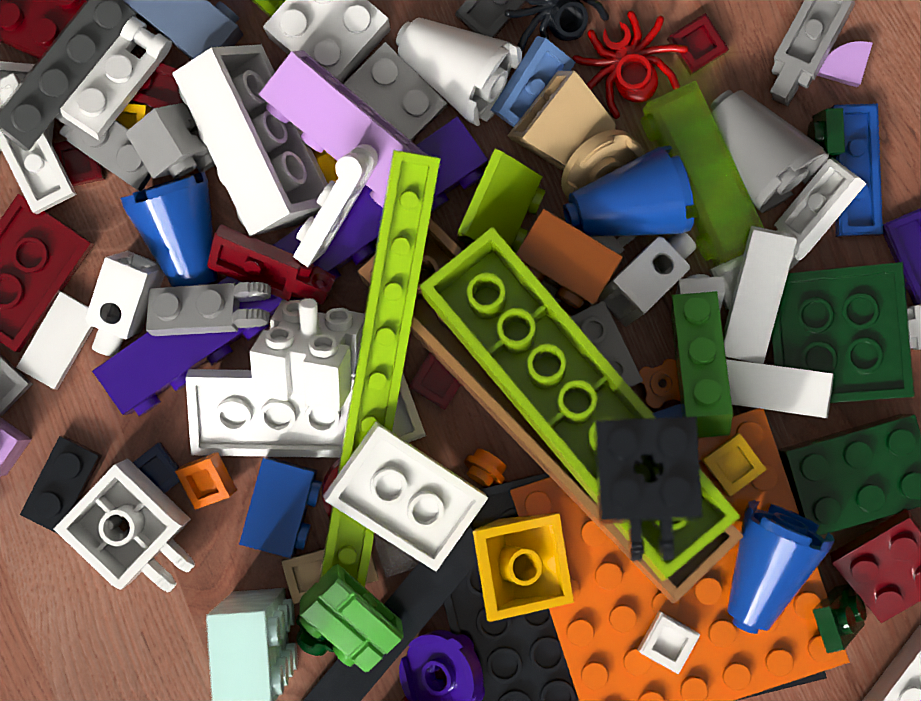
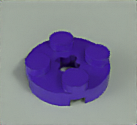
(445, 651)

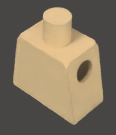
(561, 119)

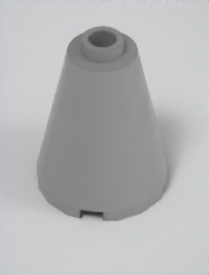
(765, 149)

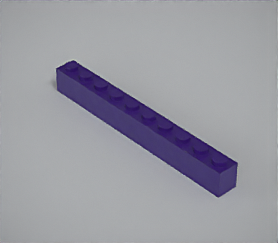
(158, 362)

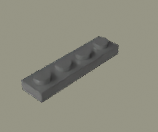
(62, 69)

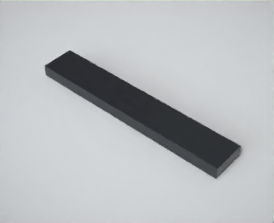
(414, 604)

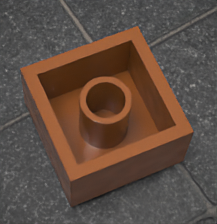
(567, 260)

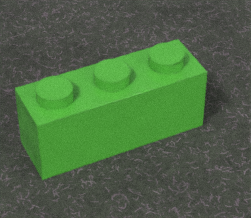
(701, 362)

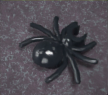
(564, 17)

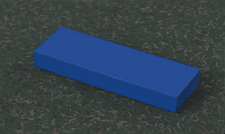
(862, 158)

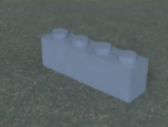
(190, 23)

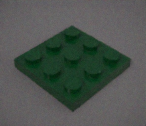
(848, 326)

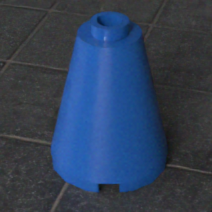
(635, 199)
(176, 227)
(772, 564)

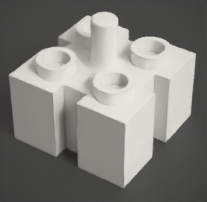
(307, 354)

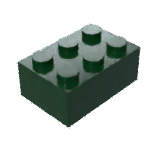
(856, 473)

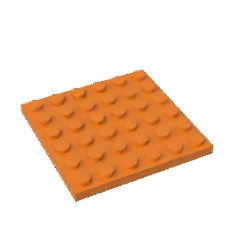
(619, 602)

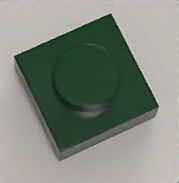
(828, 131)

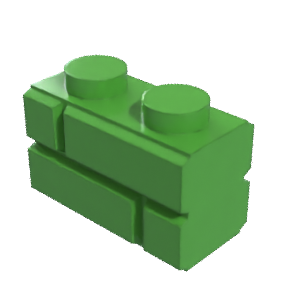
(350, 619)

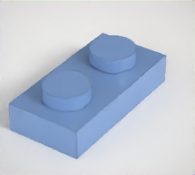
(530, 78)

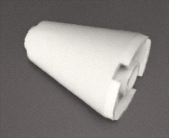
(459, 64)

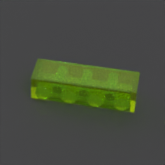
(720, 199)

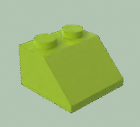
(502, 201)

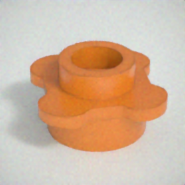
(651, 377)

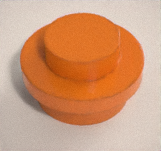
(485, 468)

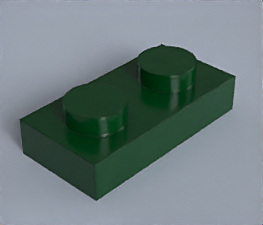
(840, 617)

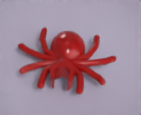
(630, 63)

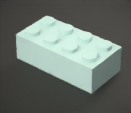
(251, 645)

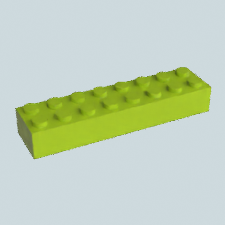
(554, 377)

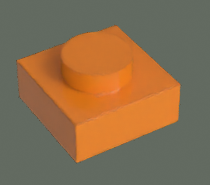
(206, 480)

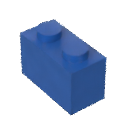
(280, 507)

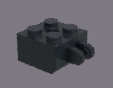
(625, 496)

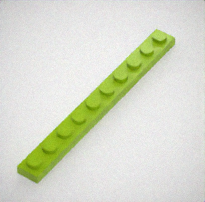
(384, 335)

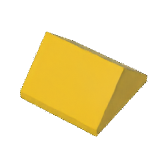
(522, 565)

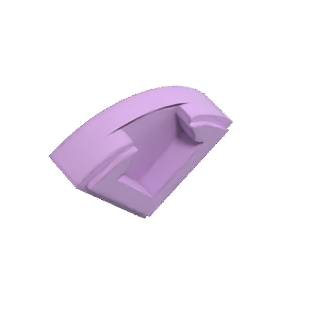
(847, 63)

